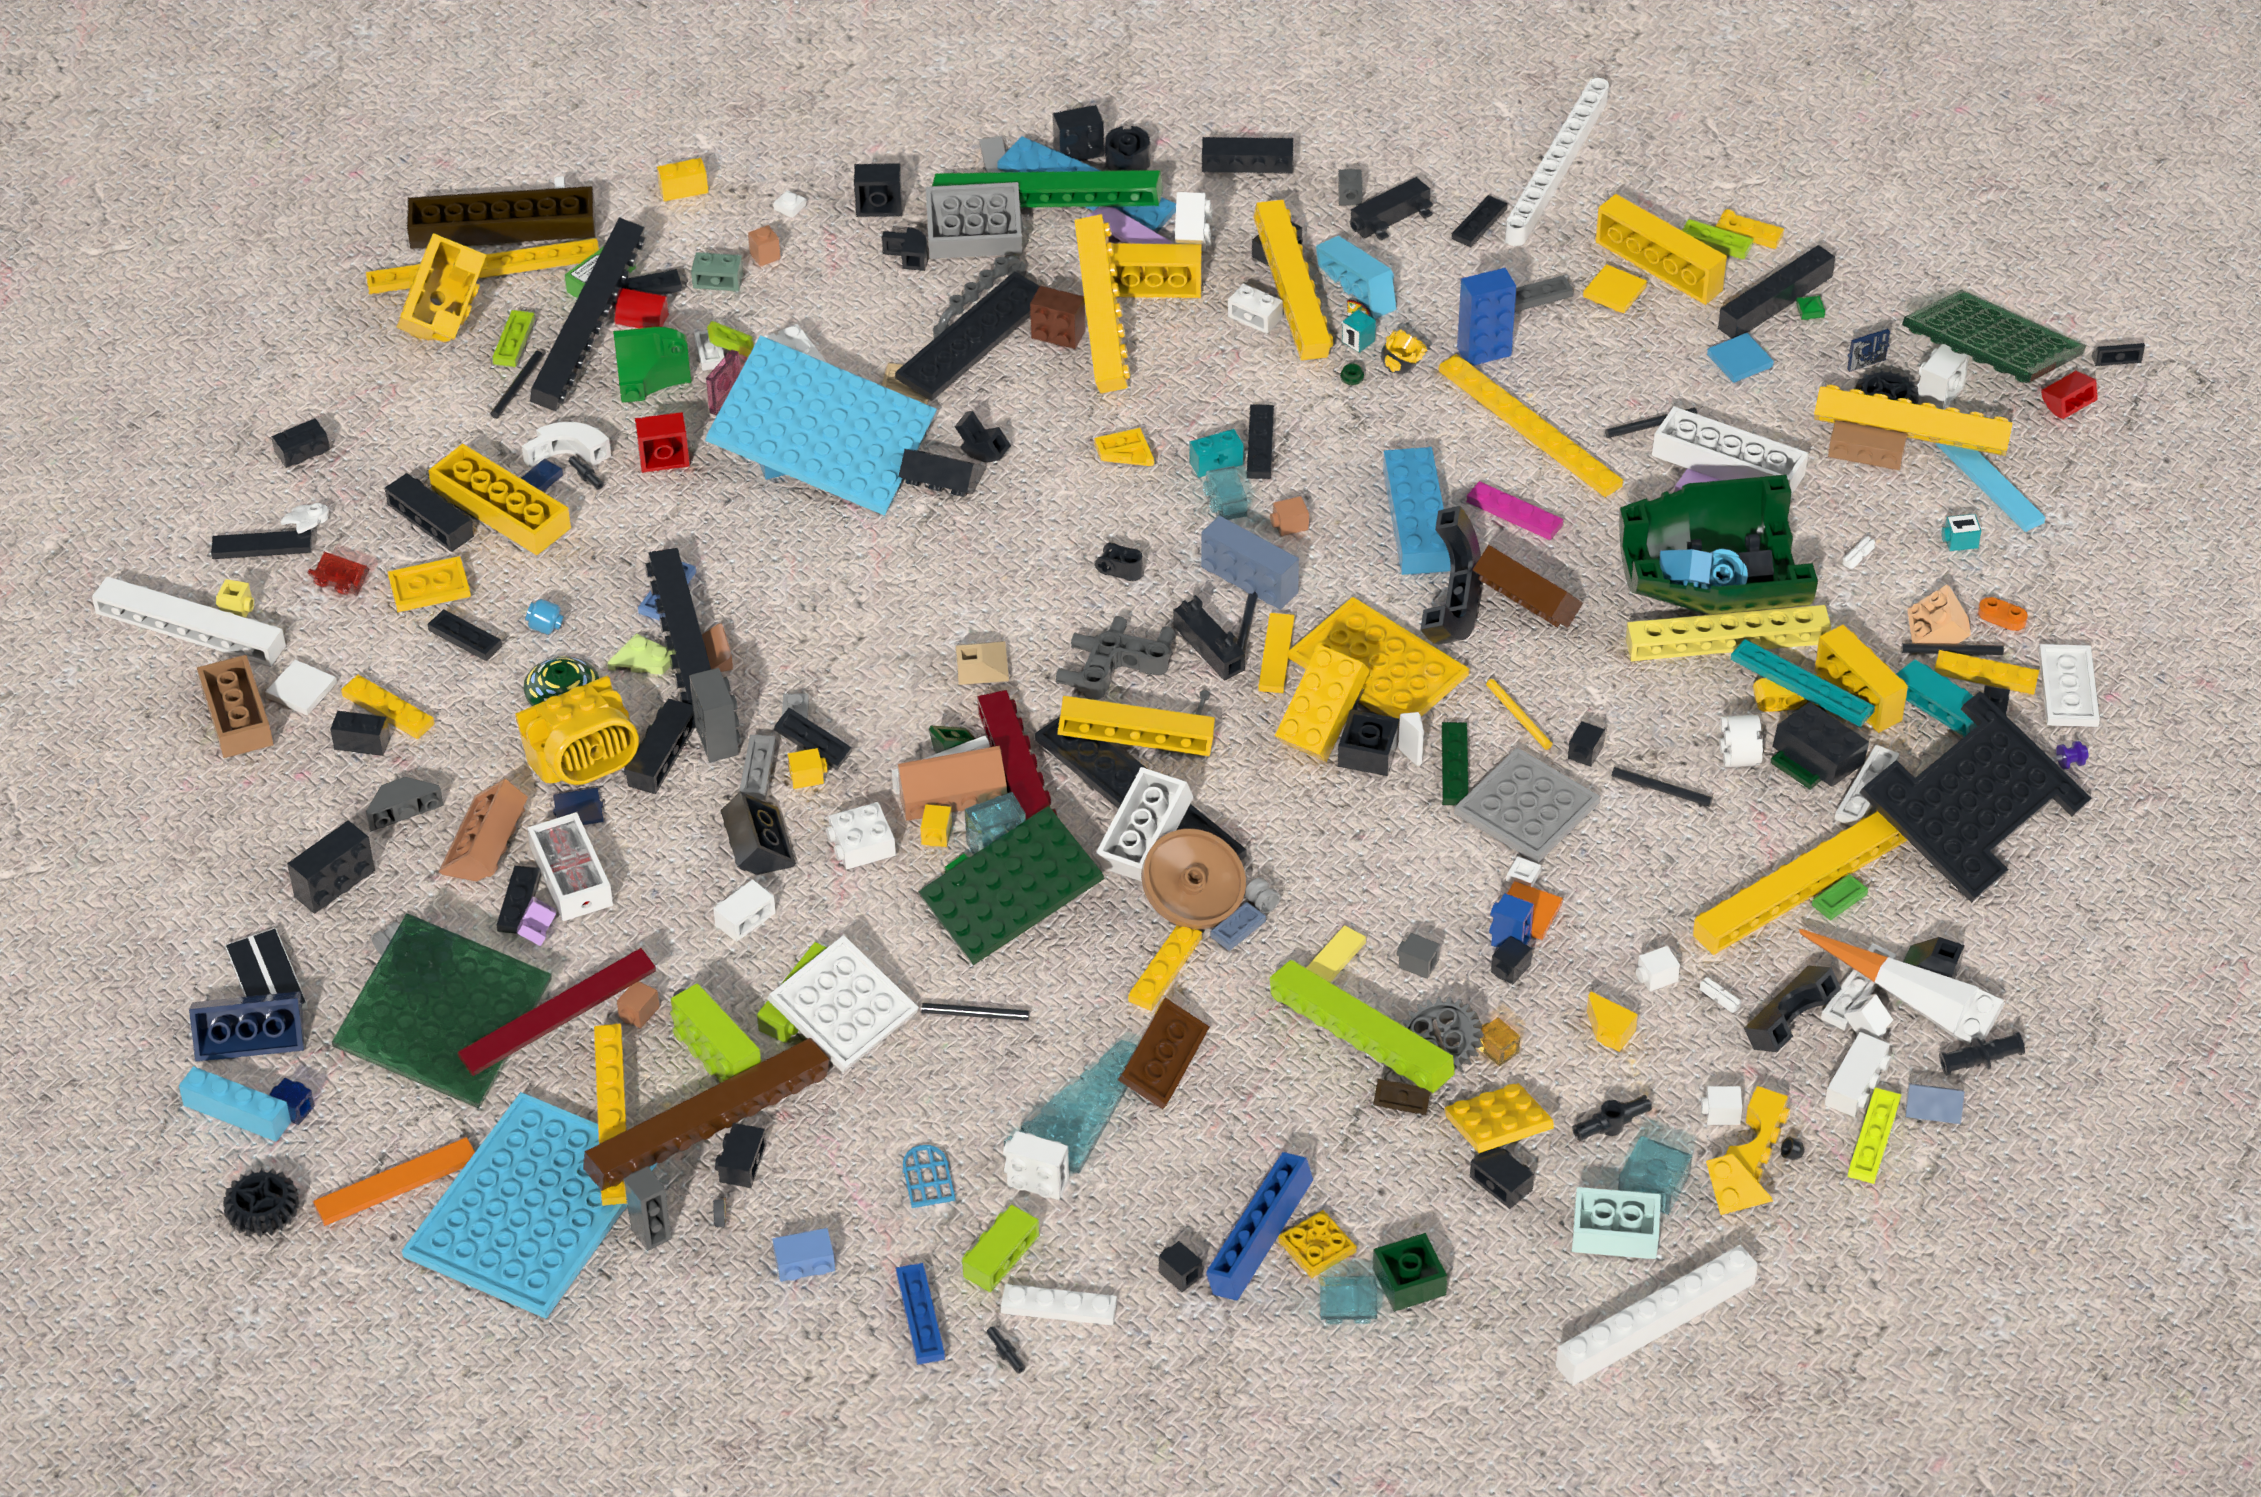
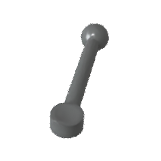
(1204, 695)

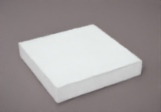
(301, 687)

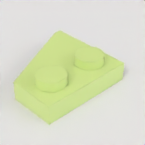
(641, 656)

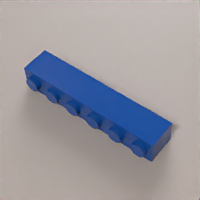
(1259, 1226)

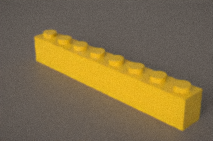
(1292, 280)
(1101, 303)
(1918, 421)

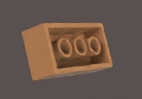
(235, 706)

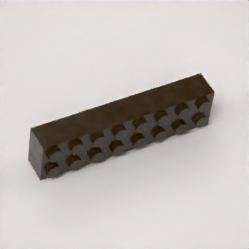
(502, 216)

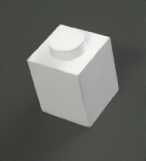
(1658, 968)
(1868, 1016)
(1722, 1105)

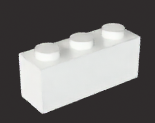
(1858, 1075)

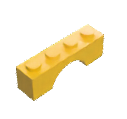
(1764, 1115)

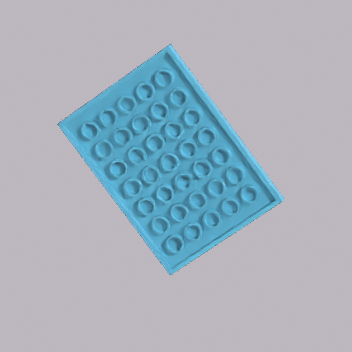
(820, 424)
(520, 1210)

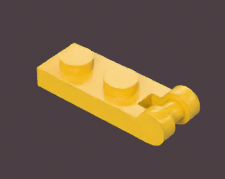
(1760, 232)

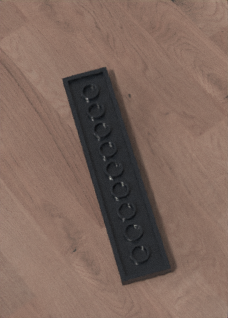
(1112, 772)

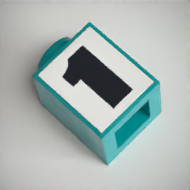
(1358, 331)
(1961, 532)

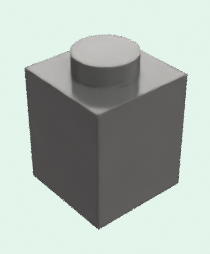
(1418, 955)

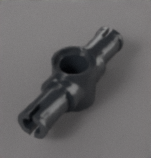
(1612, 1118)

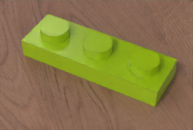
(1719, 239)
(513, 338)

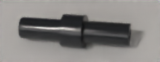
(586, 472)
(1005, 1349)

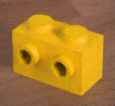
(682, 179)

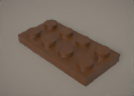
(1163, 1053)

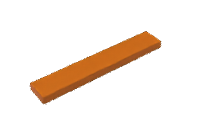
(394, 1182)

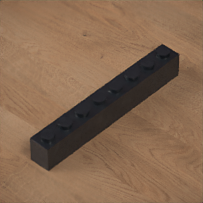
(677, 618)

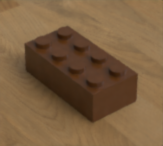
(1527, 588)

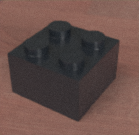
(1079, 133)
(878, 190)
(1368, 742)

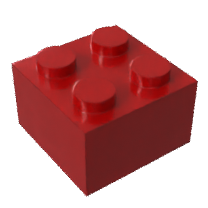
(662, 442)

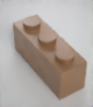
(1867, 445)

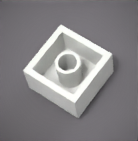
(1942, 377)

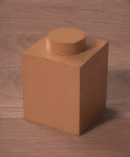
(764, 245)
(1290, 516)
(638, 1004)

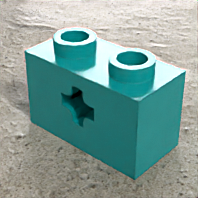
(1216, 452)

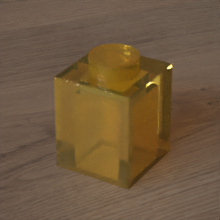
(1499, 1041)

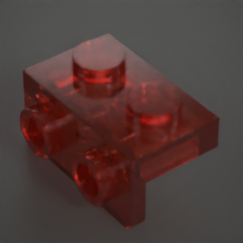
(339, 573)

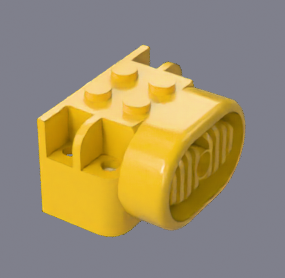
(445, 274)
(578, 734)

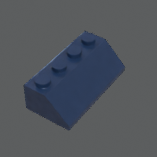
(247, 1026)

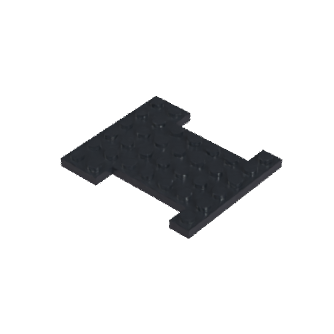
(1973, 797)

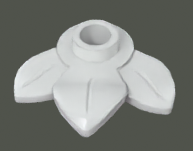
(306, 516)

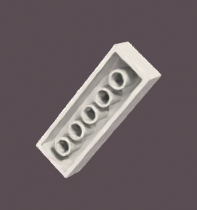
(1724, 450)

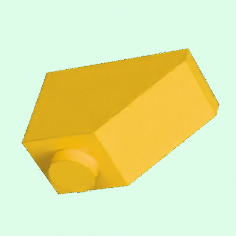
(1610, 1022)

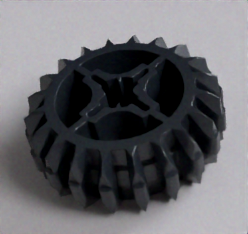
(1888, 384)
(257, 1196)

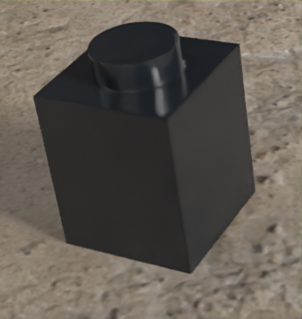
(1586, 743)
(1511, 960)
(1180, 1266)

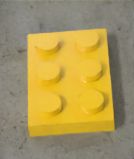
(428, 584)

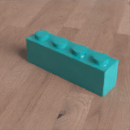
(1937, 696)

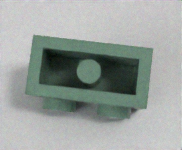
(717, 271)

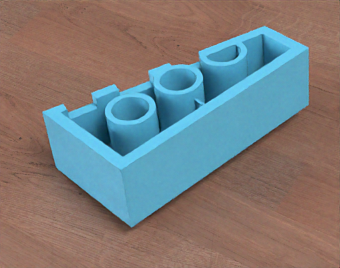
(1358, 275)

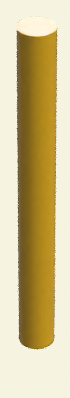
(1519, 714)

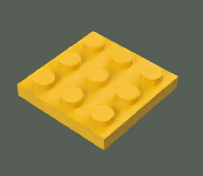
(1498, 1117)

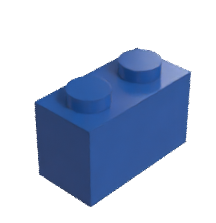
(1511, 918)

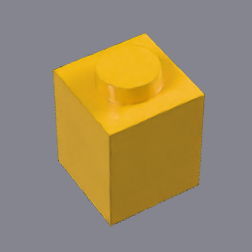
(806, 768)
(936, 825)

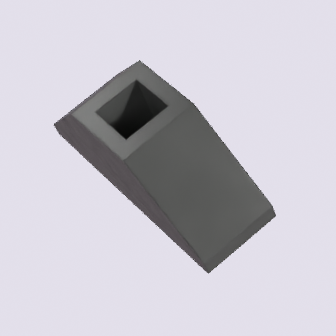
(401, 801)

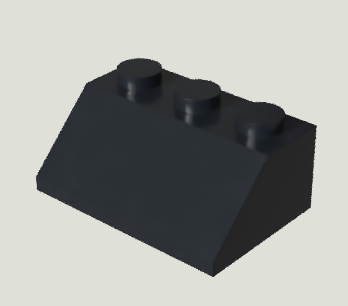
(940, 472)
(757, 835)

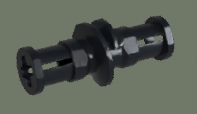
(1981, 1052)

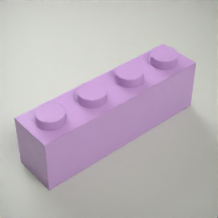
(1127, 229)

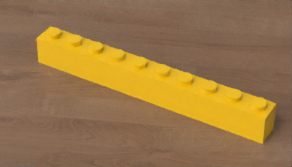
(1795, 882)

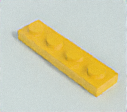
(1986, 672)
(386, 704)
(1164, 967)

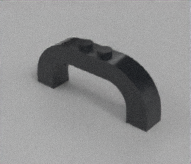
(1456, 618)

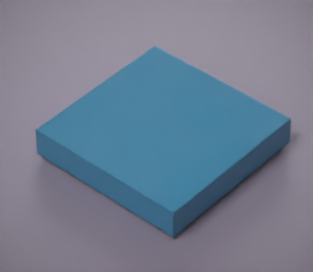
(1740, 357)

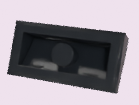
(2118, 354)

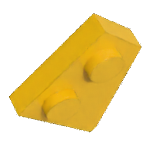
(1124, 447)
(1735, 1185)

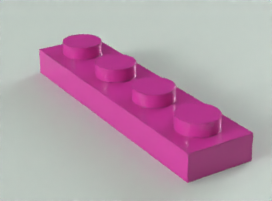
(1514, 510)

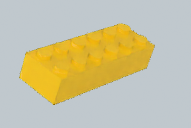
(1660, 249)
(500, 499)

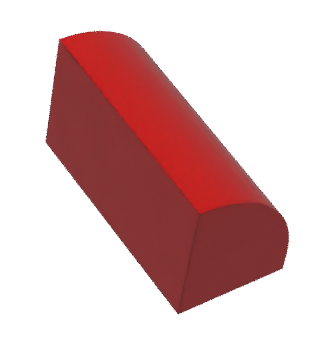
(640, 309)
(2070, 394)

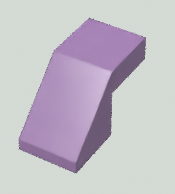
(536, 921)

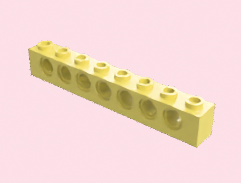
(1726, 632)

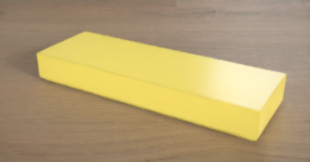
(1337, 953)

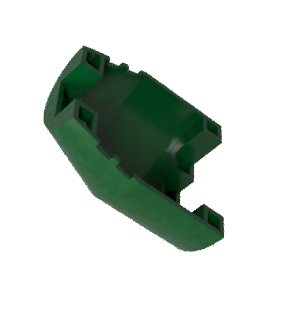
(1721, 517)

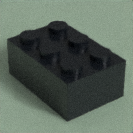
(1820, 744)
(331, 866)

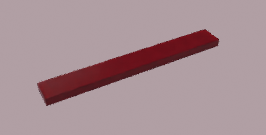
(556, 1011)

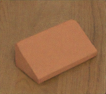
(718, 648)

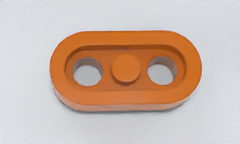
(2002, 613)

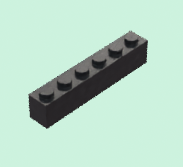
(1776, 292)

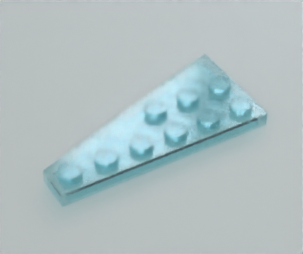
(1083, 1109)

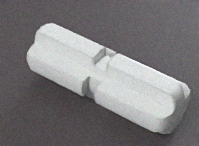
(1860, 551)
(1724, 997)

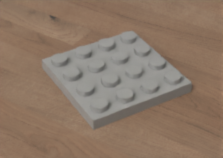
(1527, 805)

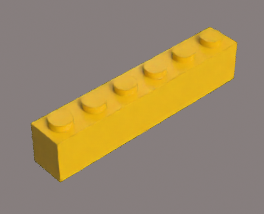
(1136, 725)

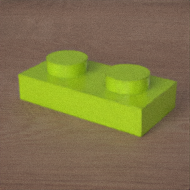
(730, 338)

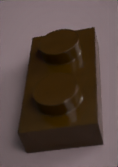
(1402, 1097)

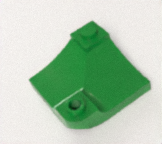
(650, 361)

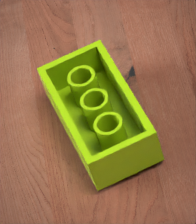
(711, 1034)

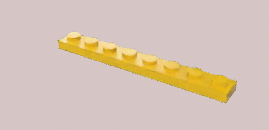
(610, 1095)

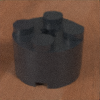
(1127, 149)

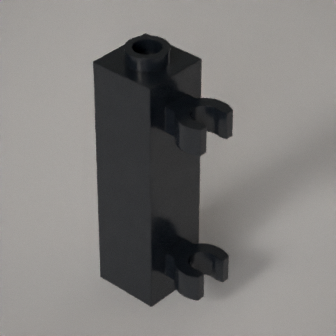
(1391, 207)
(1758, 563)
(1209, 639)

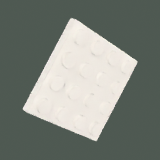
(843, 1003)

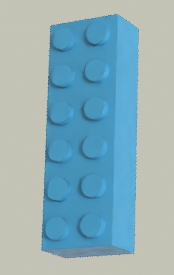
(1414, 507)

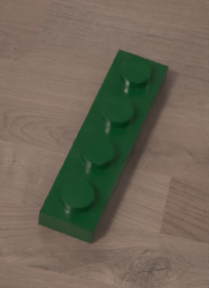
(1454, 762)

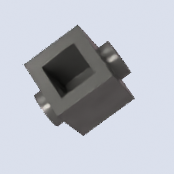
(1349, 182)

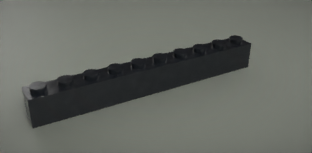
(587, 315)

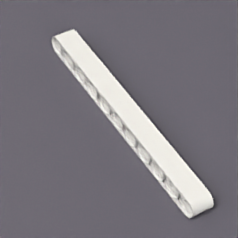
(1556, 162)

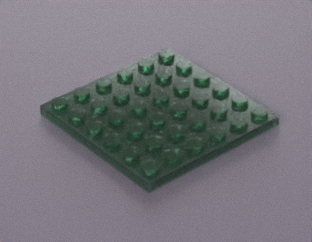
(1994, 336)
(433, 1000)

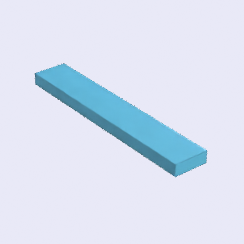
(1995, 486)

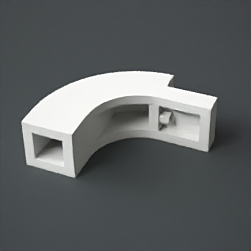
(567, 438)

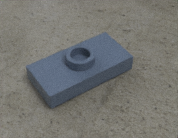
(1238, 926)

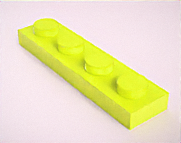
(1874, 1135)

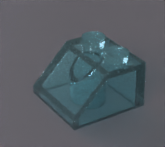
(1347, 1299)

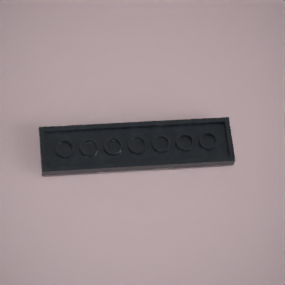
(969, 337)

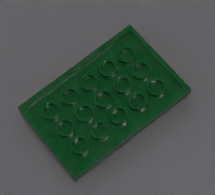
(1011, 885)

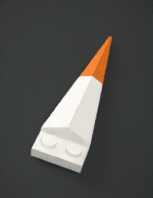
(1948, 1003)

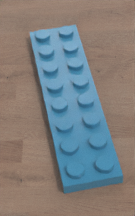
(1034, 157)

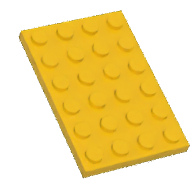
(1403, 668)

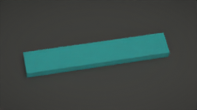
(1802, 683)

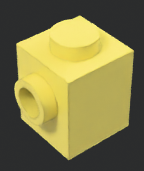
(235, 598)

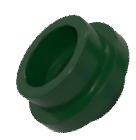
(1352, 374)

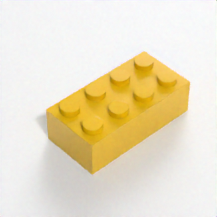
(1158, 270)
(1856, 669)
(1322, 703)

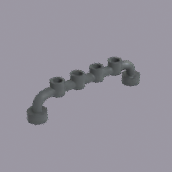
(1002, 267)

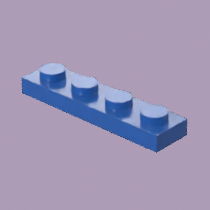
(920, 1313)

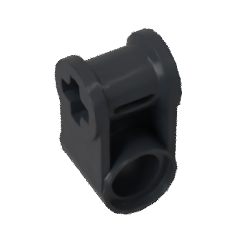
(1122, 562)

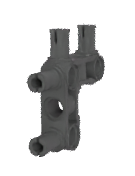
(1116, 650)

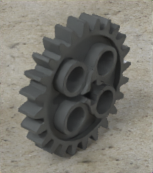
(1463, 1029)

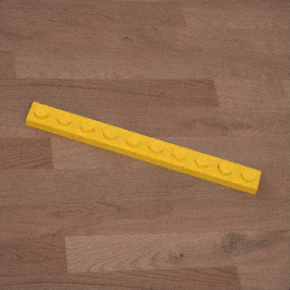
(494, 264)
(1531, 425)

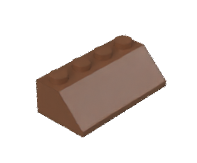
(951, 781)
(484, 832)

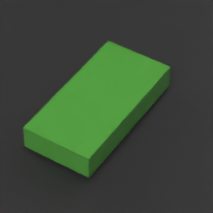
(1839, 897)

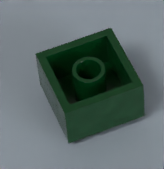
(1409, 1272)

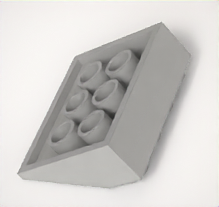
(974, 220)

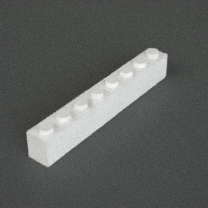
(189, 621)
(1656, 1315)

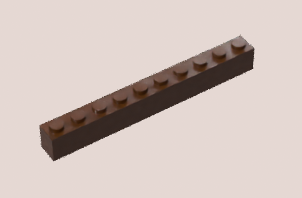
(705, 1114)

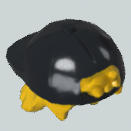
(1402, 352)

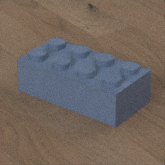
(1249, 562)

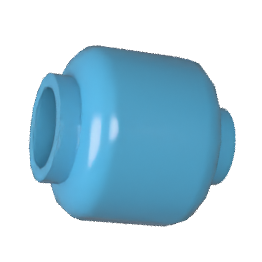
(544, 616)

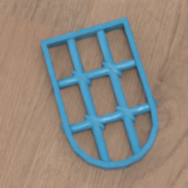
(936, 1183)

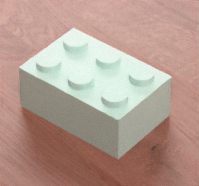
(1616, 1223)

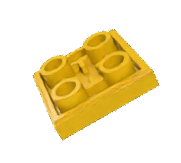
(1615, 288)
(1317, 1244)

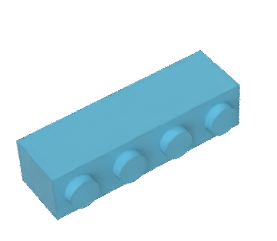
(235, 1104)

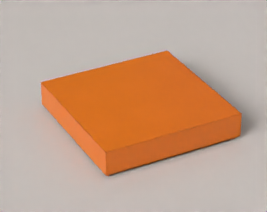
(1545, 907)

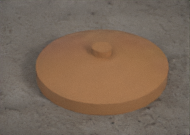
(1193, 878)

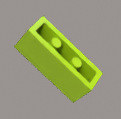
(1000, 1248)

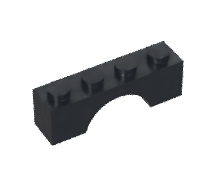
(1810, 989)

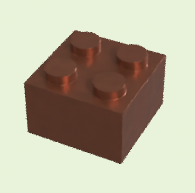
(1057, 317)

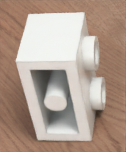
(1255, 308)

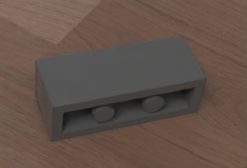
(647, 1208)

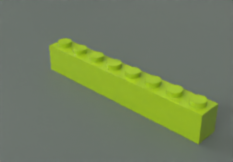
(1362, 1026)

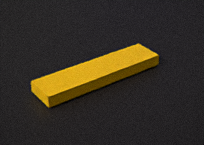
(1276, 653)

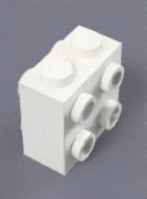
(861, 836)
(1036, 1165)

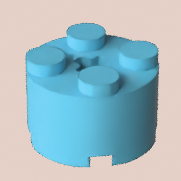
(1728, 567)

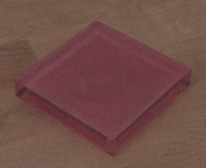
(721, 380)

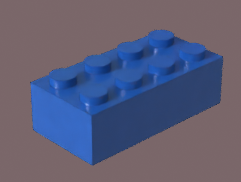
(1486, 316)

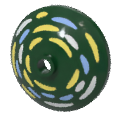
(557, 677)

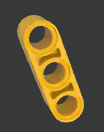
(1774, 697)

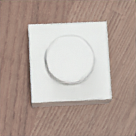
(789, 204)
(1524, 872)

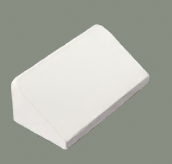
(1411, 737)

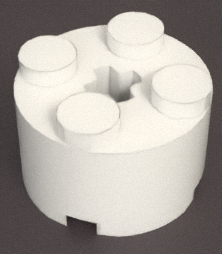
(1741, 741)

